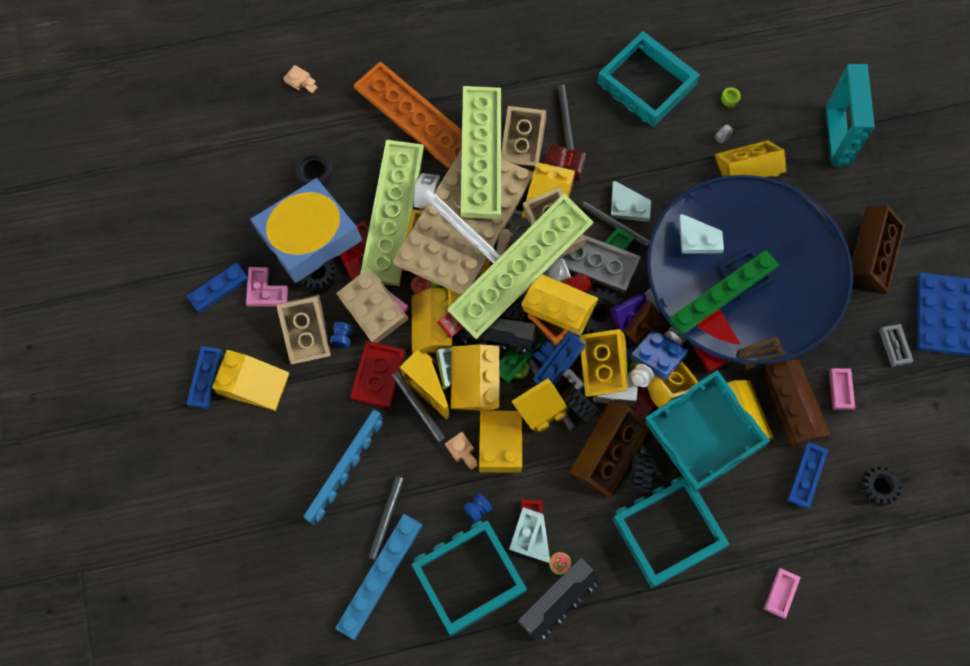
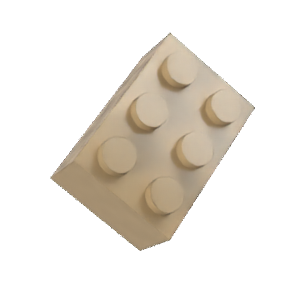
(539, 205)
(372, 306)

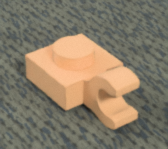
(299, 78)
(461, 449)

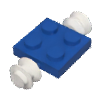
(657, 356)

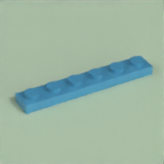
(339, 475)
(379, 577)

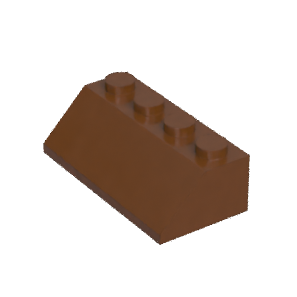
(877, 248)
(794, 402)
(610, 448)

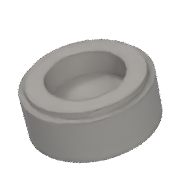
(723, 134)

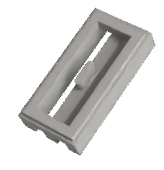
(888, 346)
(575, 379)

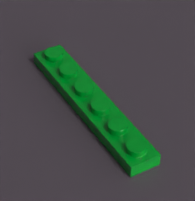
(723, 292)

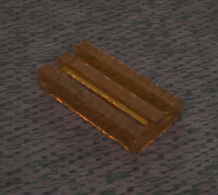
(742, 351)

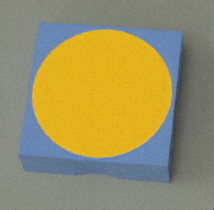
(306, 230)

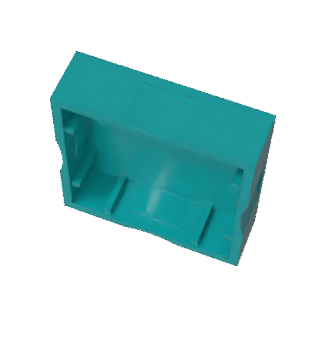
(706, 431)

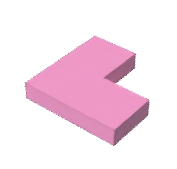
(260, 293)

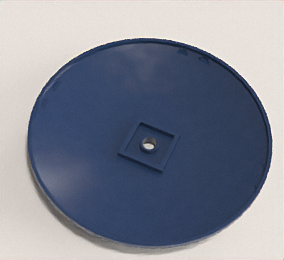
(755, 213)

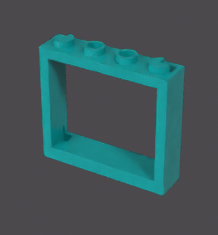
(662, 57)
(855, 90)
(658, 494)
(489, 607)

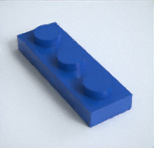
(217, 288)
(560, 359)
(204, 377)
(807, 475)

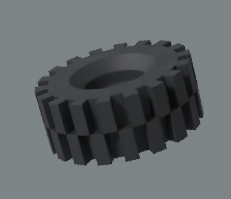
(605, 302)

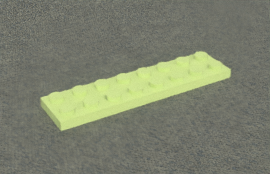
(481, 153)
(392, 209)
(520, 266)

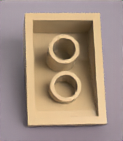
(523, 136)
(304, 329)

